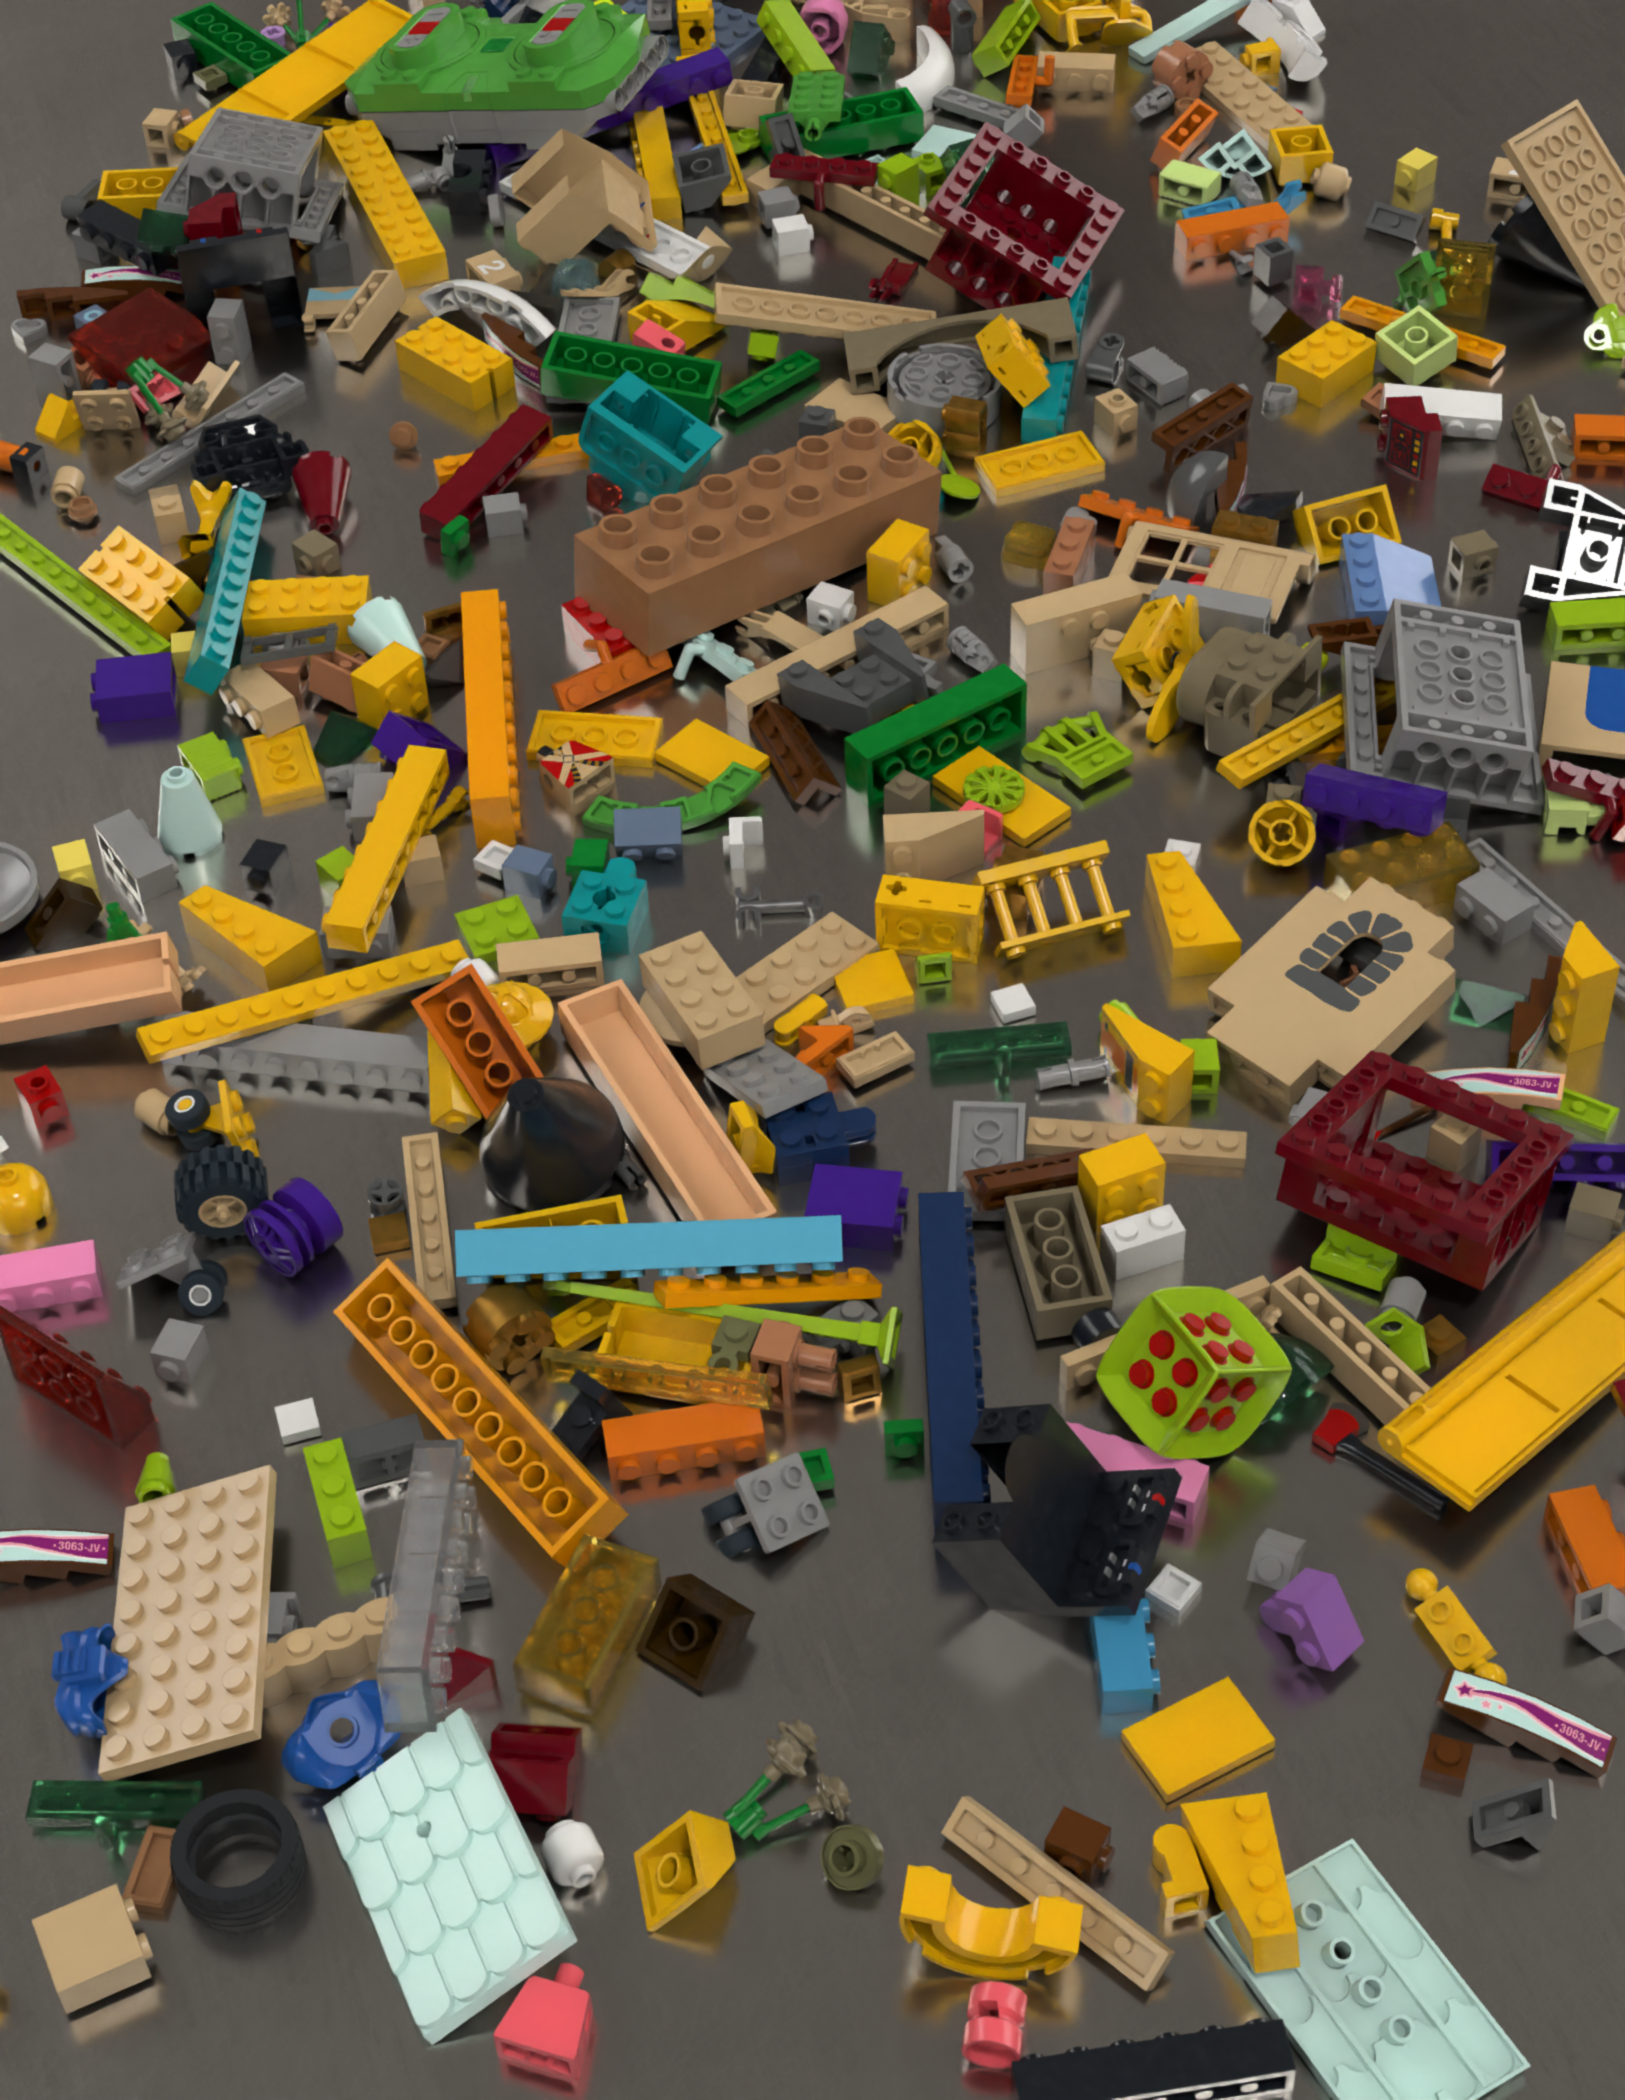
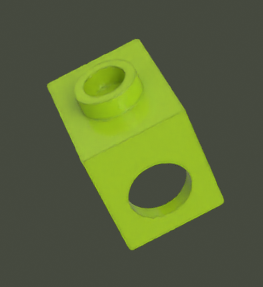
(1407, 1342)

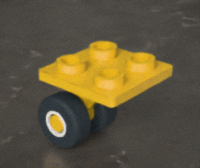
(202, 1124)

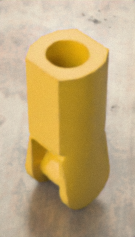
(804, 1014)

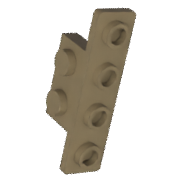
(1541, 437)

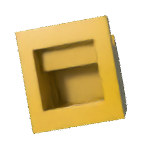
(1177, 1860)

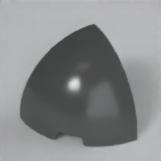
(1194, 483)

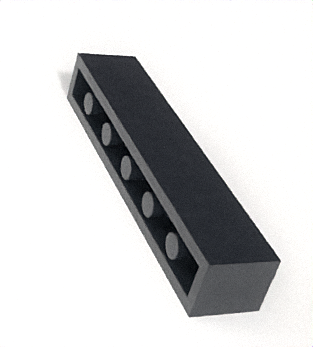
(1192, 2066)

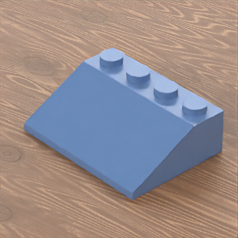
(1381, 570)

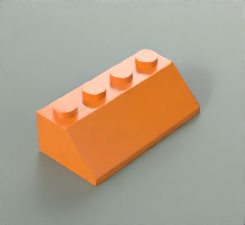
(475, 1037)

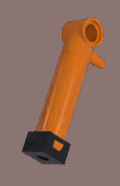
(25, 461)

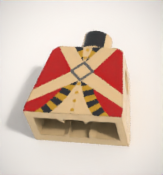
(574, 773)

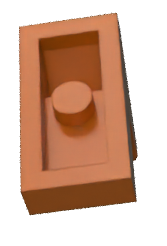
(823, 1044)

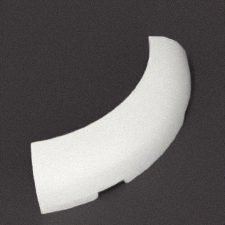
(1298, 50)
(934, 73)
(490, 299)

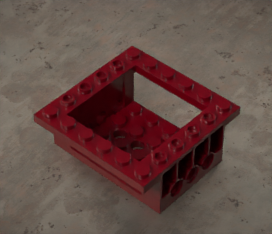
(1022, 199)
(1402, 1199)

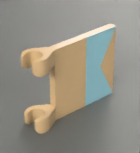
(325, 304)

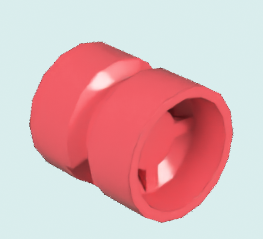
(994, 2025)

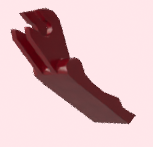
(893, 281)

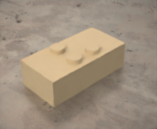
(1069, 621)

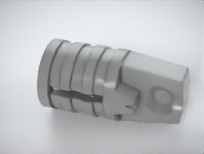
(1152, 103)
(1246, 189)
(952, 559)
(976, 654)
(342, 776)

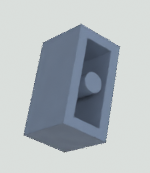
(648, 833)

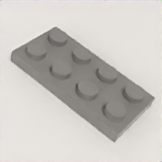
(768, 1079)
(981, 1138)

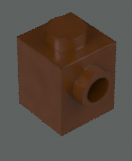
(1079, 1844)

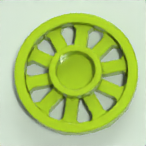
(995, 789)

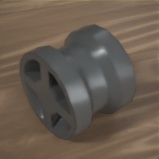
(386, 1197)

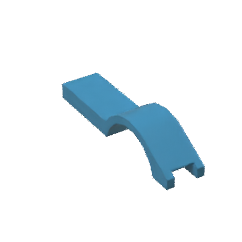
(1288, 199)

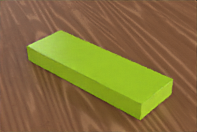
(1580, 1114)

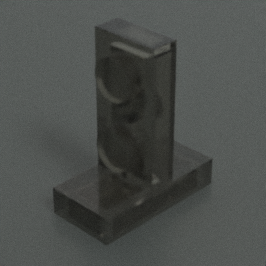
(543, 298)

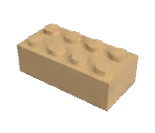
(702, 1000)

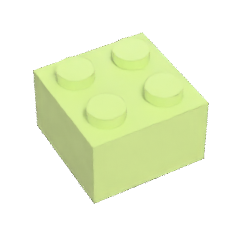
(1416, 346)

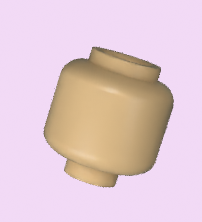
(1330, 181)

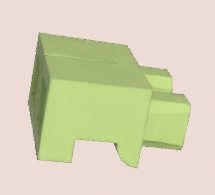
(1568, 812)

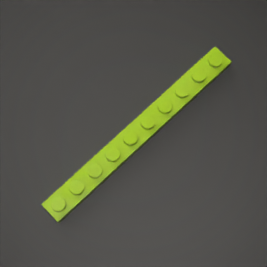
(78, 592)

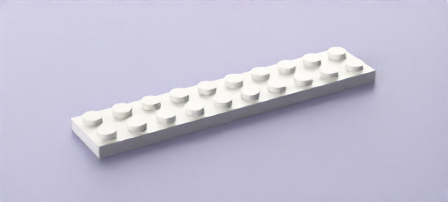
(673, 252)

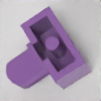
(1315, 1617)

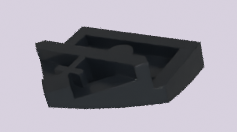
(1271, 505)

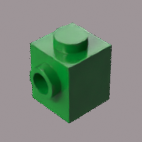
(587, 855)

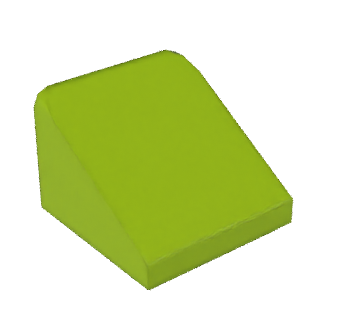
(933, 967)

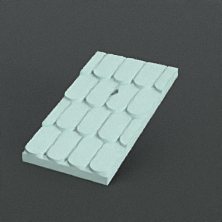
(448, 1876)
(1387, 2013)

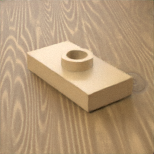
(875, 1059)

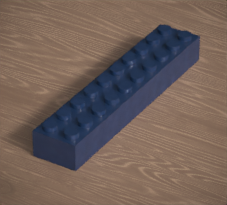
(951, 1361)

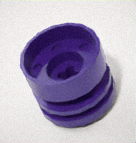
(293, 1226)

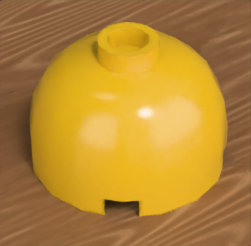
(920, 437)
(1281, 833)
(23, 1198)

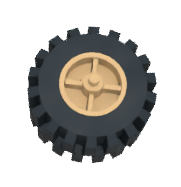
(218, 1190)

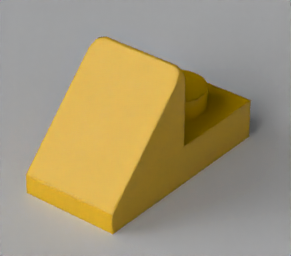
(57, 419)

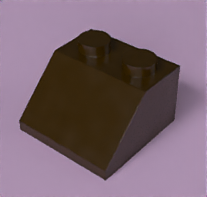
(694, 1630)

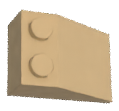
(933, 843)

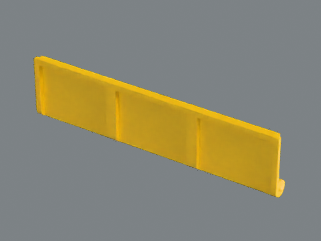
(312, 72)
(1519, 1386)

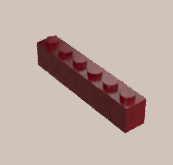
(488, 470)

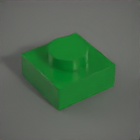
(455, 536)
(904, 1438)
(818, 1468)

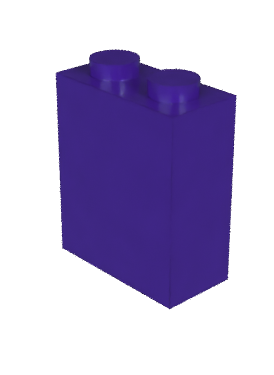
(134, 687)
(865, 1200)

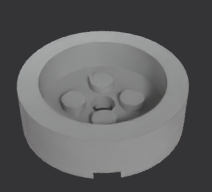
(917, 387)

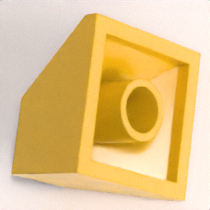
(682, 1865)

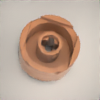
(1181, 69)

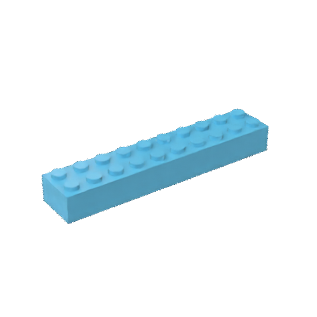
(648, 1246)

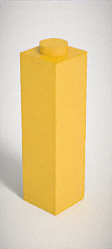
(449, 1100)

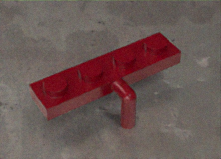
(823, 170)
(1517, 486)
(1587, 786)

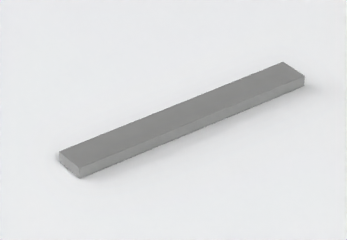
(182, 451)
(1548, 919)

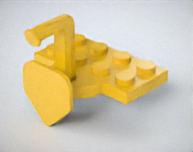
(1120, 25)

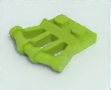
(1082, 764)

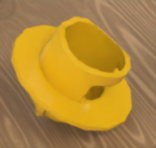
(525, 1008)

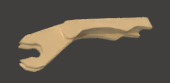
(611, 287)
(777, 627)

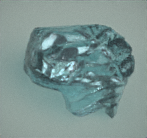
(573, 274)

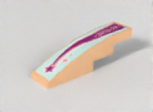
(1509, 1085)

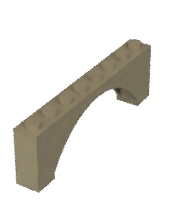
(874, 349)

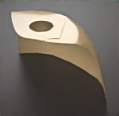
(695, 272)

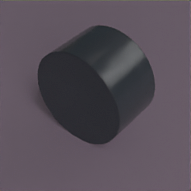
(1095, 1326)

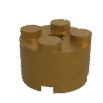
(508, 1327)

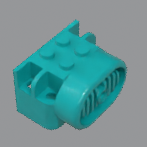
(644, 440)

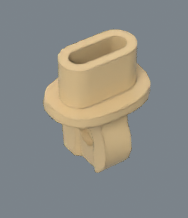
(854, 1016)

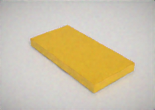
(1039, 464)
(624, 737)
(1025, 823)

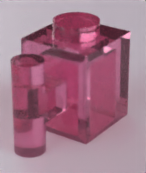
(1310, 287)

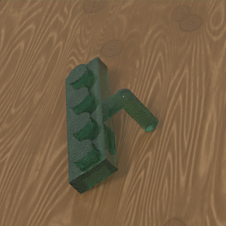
(999, 1045)
(111, 1805)

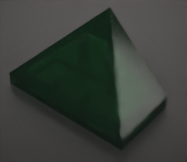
(342, 738)
(1487, 1002)

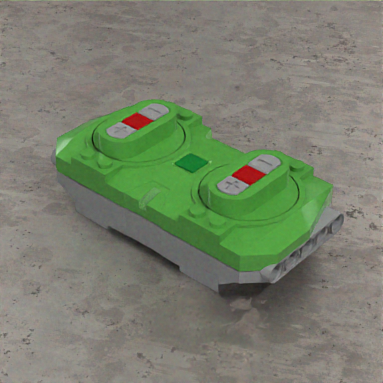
(503, 81)

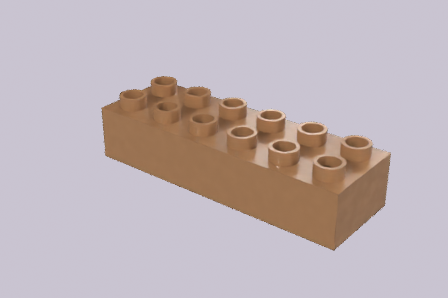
(752, 534)

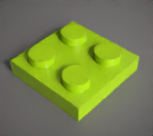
(494, 924)

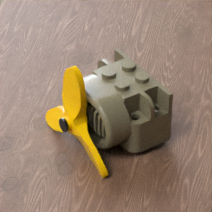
(1235, 684)

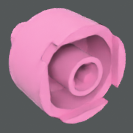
(831, 16)

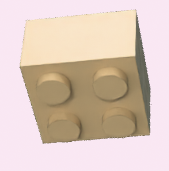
(750, 99)

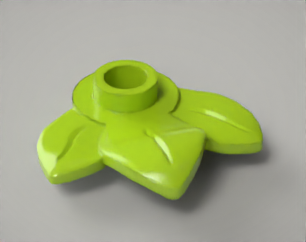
(744, 139)
(1611, 327)

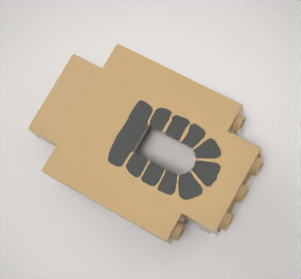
(1296, 1026)

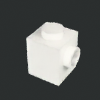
(791, 235)
(830, 606)

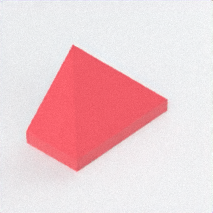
(161, 389)

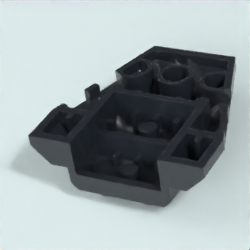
(248, 456)

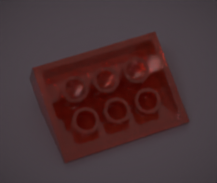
(139, 327)
(74, 1381)

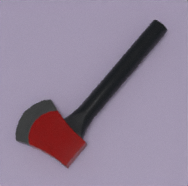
(1340, 1433)

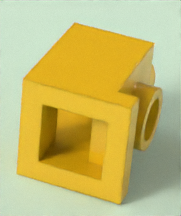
(1262, 57)

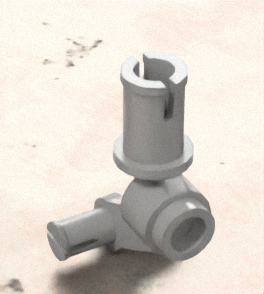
(440, 175)

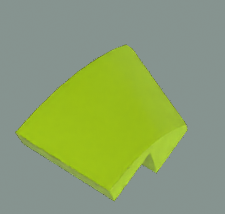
(1354, 1259)

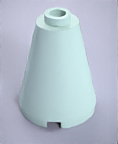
(380, 624)
(186, 815)

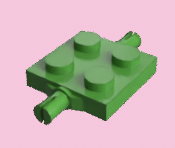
(1420, 284)

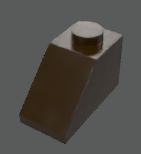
(1280, 324)
(63, 914)

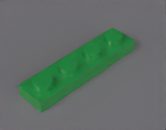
(768, 383)

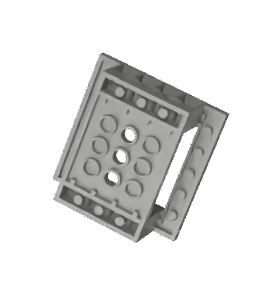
(266, 165)
(1467, 748)

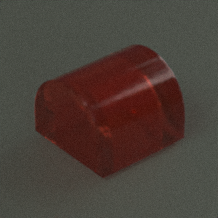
(602, 493)

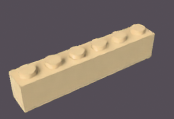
(1358, 1356)

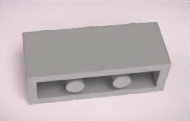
(137, 855)

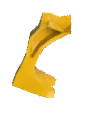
(210, 511)

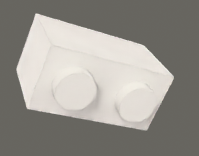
(1142, 1242)

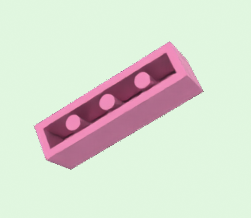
(50, 1276)
(1122, 1455)

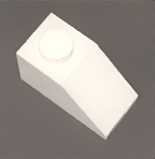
(1302, 14)

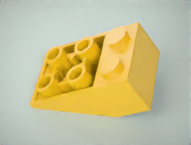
(678, 317)

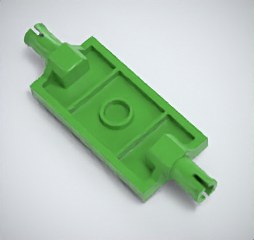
(816, 100)

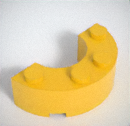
(983, 1938)

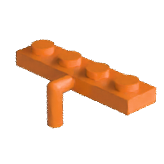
(1025, 78)
(1129, 514)
(608, 676)

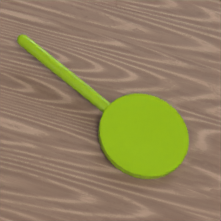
(957, 485)

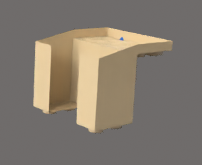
(575, 195)

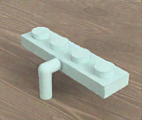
(716, 654)

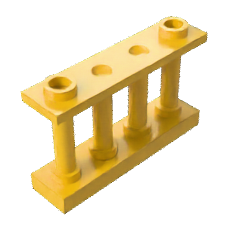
(1058, 867)

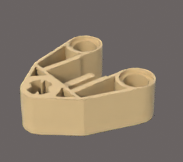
(891, 13)

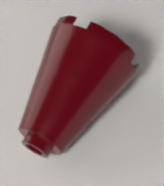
(322, 488)

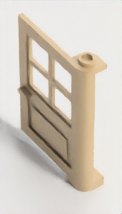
(1237, 568)

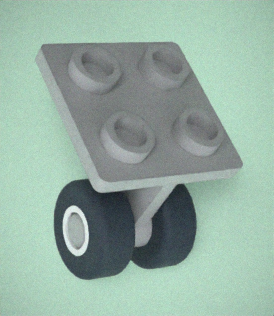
(199, 1280)
(777, 1503)

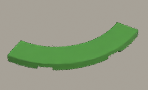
(696, 810)

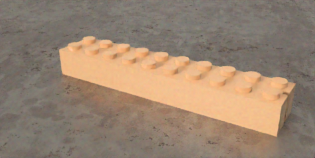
(89, 987)
(660, 1108)

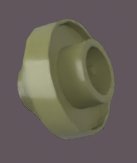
(852, 1857)

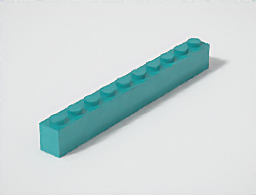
(1046, 413)
(225, 592)

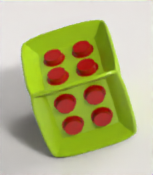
(1193, 1372)

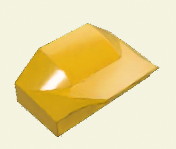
(749, 1139)

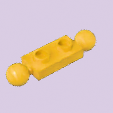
(1452, 1626)

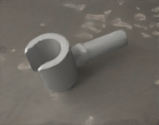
(1242, 262)

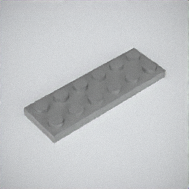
(590, 318)

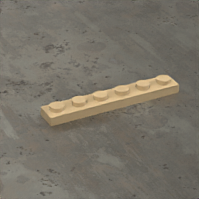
(1174, 1144)
(429, 1219)
(1081, 1365)
(1034, 1874)

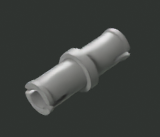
(1072, 1072)

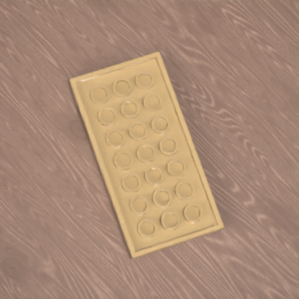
(1578, 195)
(191, 1624)

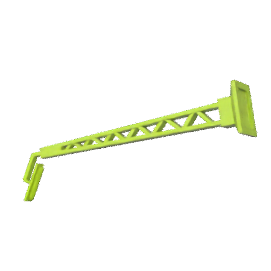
(869, 1334)

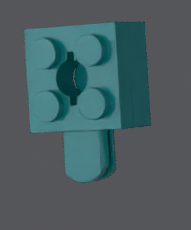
(608, 904)

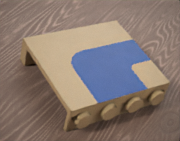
(1584, 711)

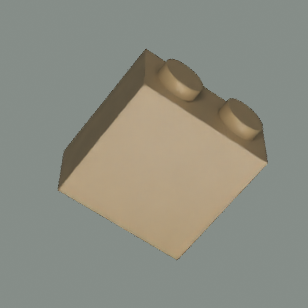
(93, 1947)

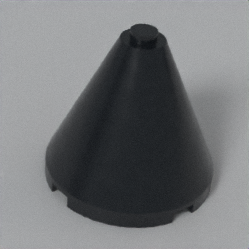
(1531, 244)
(551, 1143)

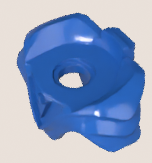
(85, 1673)
(326, 1764)

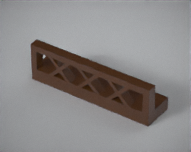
(1206, 421)
(792, 752)
(1021, 1178)

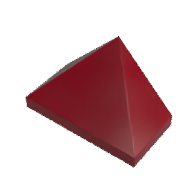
(470, 1676)

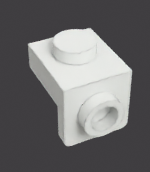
(742, 832)

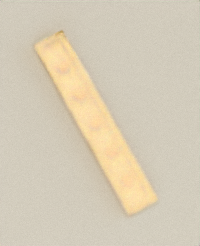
(660, 1377)

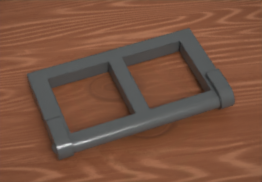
(289, 651)

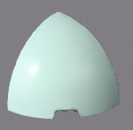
(1236, 156)

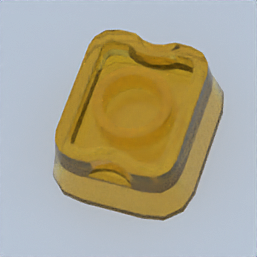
(1028, 545)

